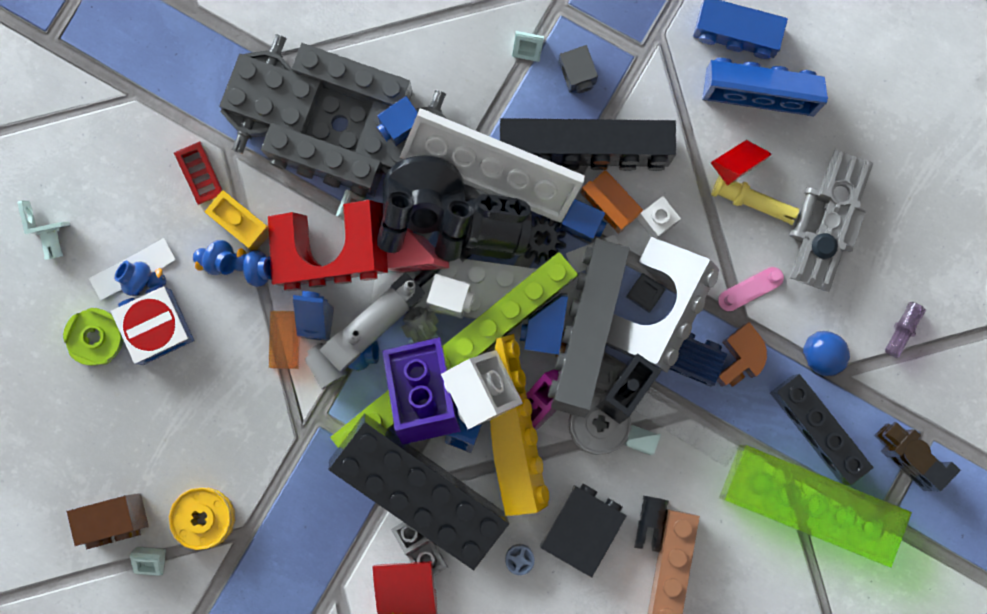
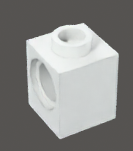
(658, 218)

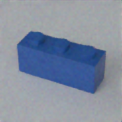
(740, 28)

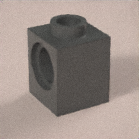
(578, 69)

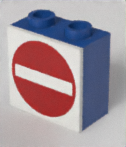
(152, 325)

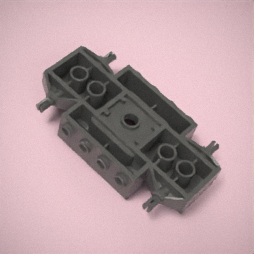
(298, 110)

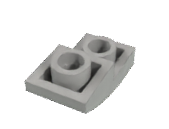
(418, 547)

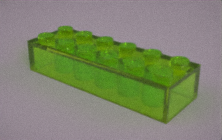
(815, 505)

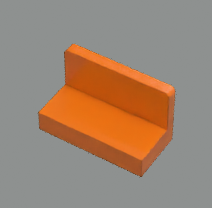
(609, 197)

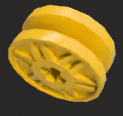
(219, 518)

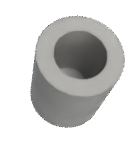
(322, 368)

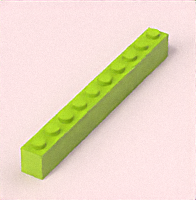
(484, 330)

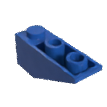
(313, 316)

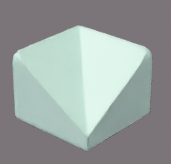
(642, 440)

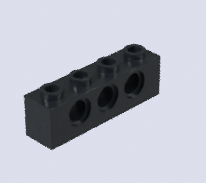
(821, 430)

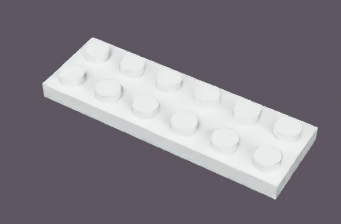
(495, 165)

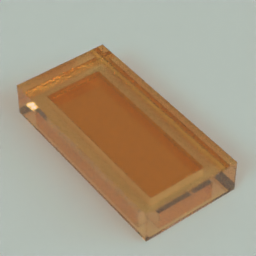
(283, 341)

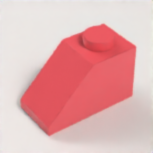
(415, 256)

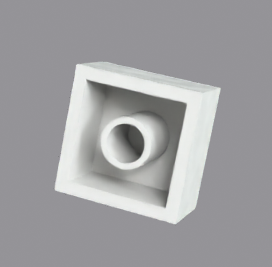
(481, 389)

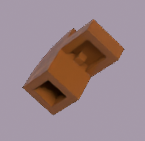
(749, 352)

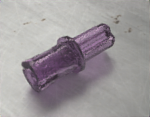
(905, 329)

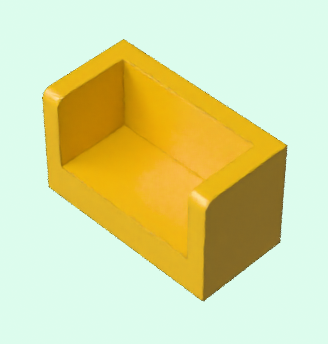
(238, 221)

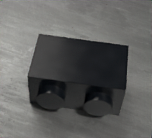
(628, 388)

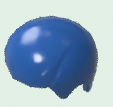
(826, 353)

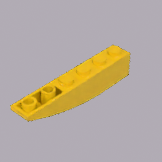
(515, 442)

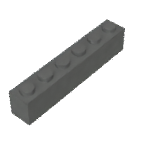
(589, 329)

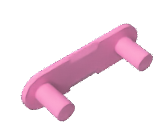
(750, 289)

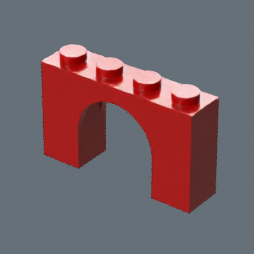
(360, 257)

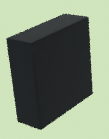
(645, 292)

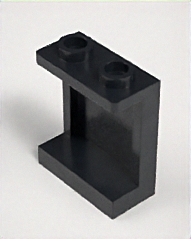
(584, 530)

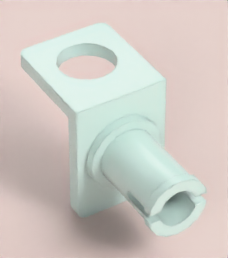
(47, 233)

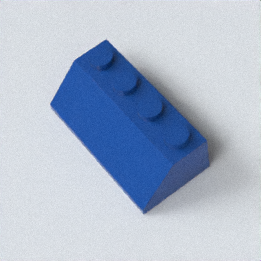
(764, 87)

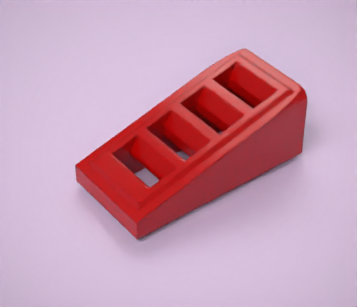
(190, 150)

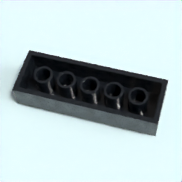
(594, 141)
(418, 492)

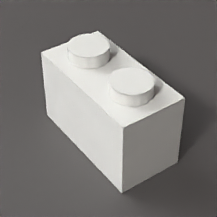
(450, 296)

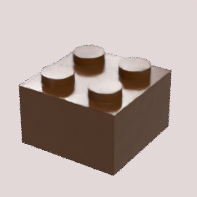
(101, 521)

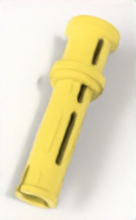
(742, 194)

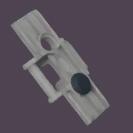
(840, 224)

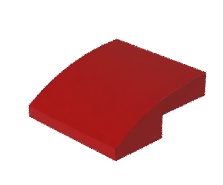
(405, 588)

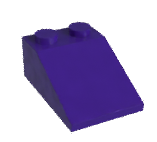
(418, 393)

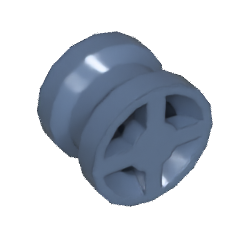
(518, 564)

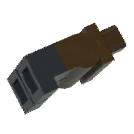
(915, 457)

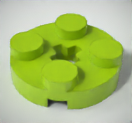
(78, 343)

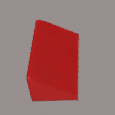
(739, 161)

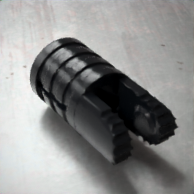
(652, 516)

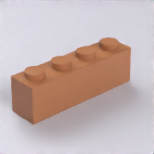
(673, 563)

